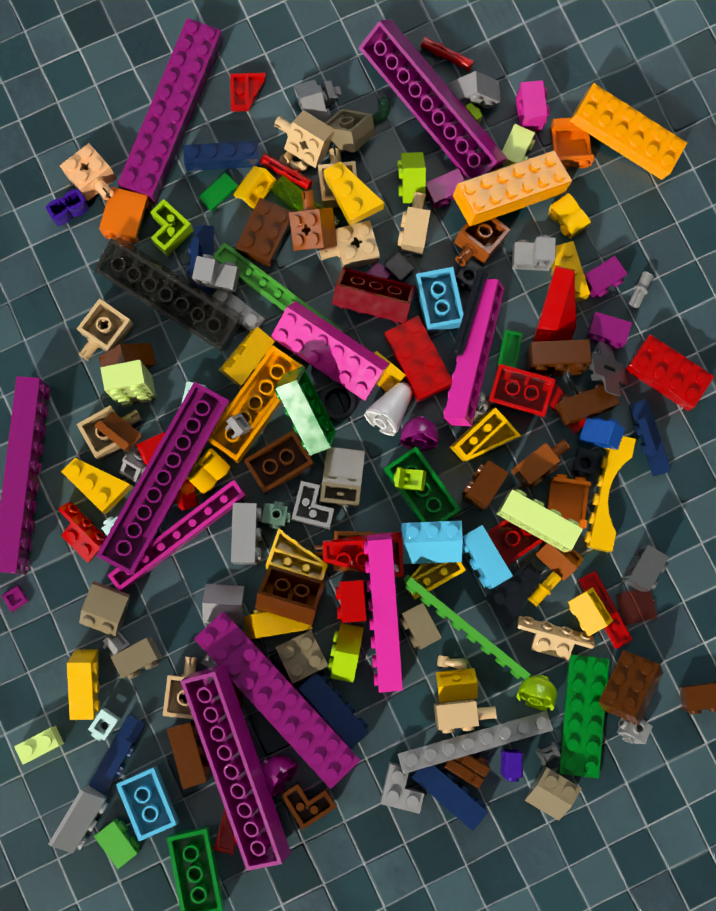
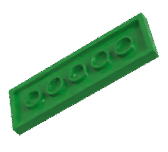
(583, 716)

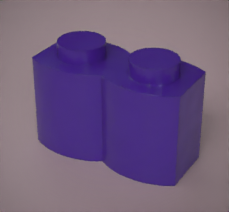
(66, 208)
(511, 764)

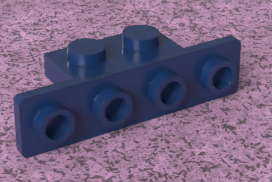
(201, 244)
(651, 443)
(117, 754)

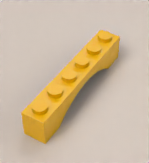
(601, 532)

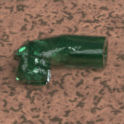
(384, 110)

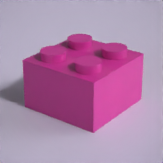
(532, 105)

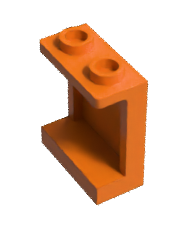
(571, 144)
(124, 215)
(569, 497)

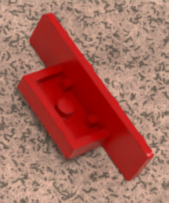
(81, 533)

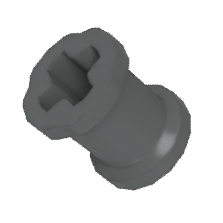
(548, 753)

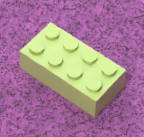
(128, 383)
(539, 521)

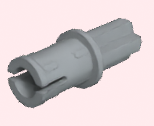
(640, 289)

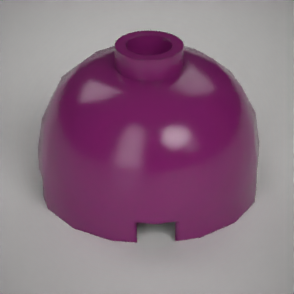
(420, 433)
(277, 772)

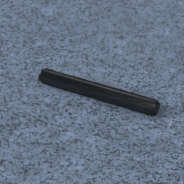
(470, 311)

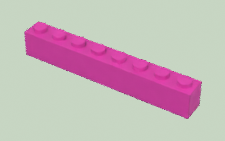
(471, 366)
(181, 533)
(384, 612)

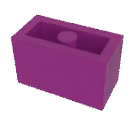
(441, 189)
(604, 277)
(608, 330)

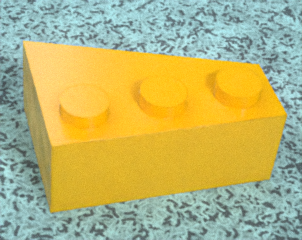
(567, 257)
(247, 356)
(435, 574)
(265, 624)
(83, 684)

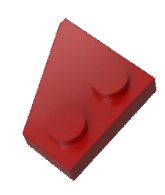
(245, 89)

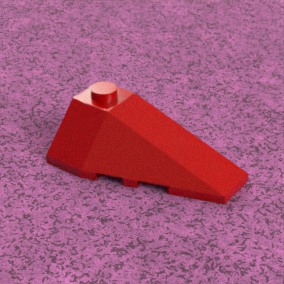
(558, 312)
(187, 496)
(350, 552)

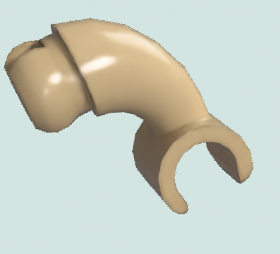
(287, 160)
(459, 663)

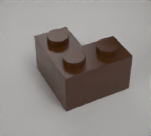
(129, 352)
(307, 809)

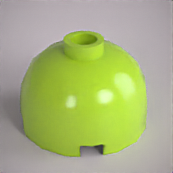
(538, 693)

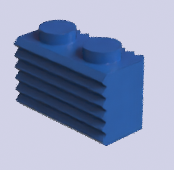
(602, 433)

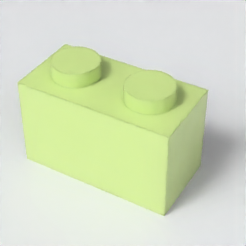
(517, 145)
(39, 745)

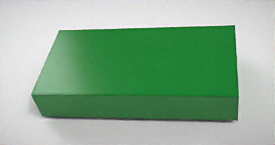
(218, 192)
(510, 348)

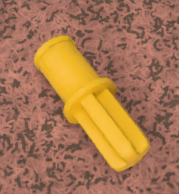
(544, 589)

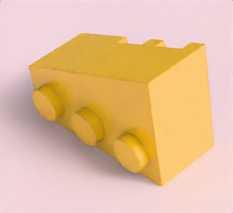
(351, 194)
(484, 435)
(96, 484)
(293, 557)

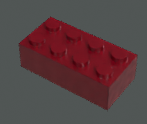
(373, 295)

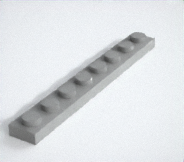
(474, 742)

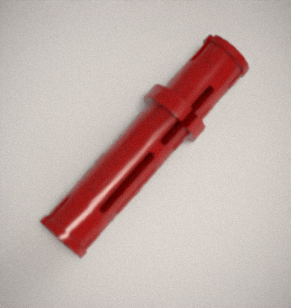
(446, 53)
(304, 181)

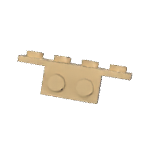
(554, 639)

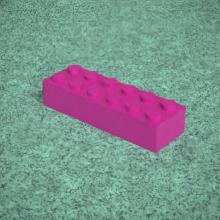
(329, 350)

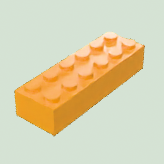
(628, 131)
(511, 188)
(255, 402)

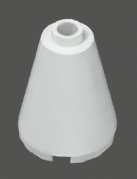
(390, 409)

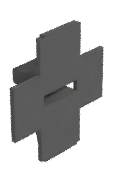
(602, 367)

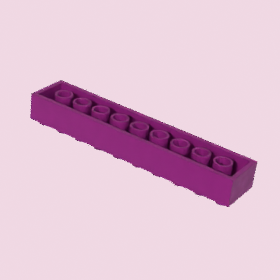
(431, 101)
(171, 109)
(22, 473)
(163, 479)
(277, 700)
(236, 767)

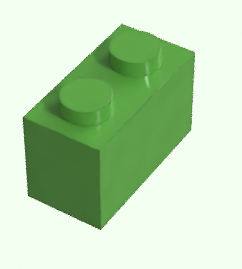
(118, 843)

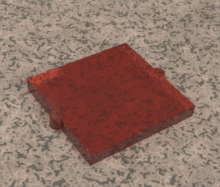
(636, 606)

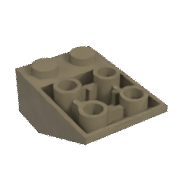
(342, 477)

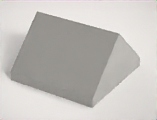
(223, 598)

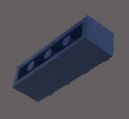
(221, 155)
(333, 709)
(450, 795)

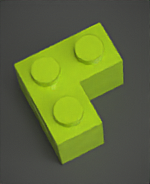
(413, 175)
(173, 228)
(345, 652)

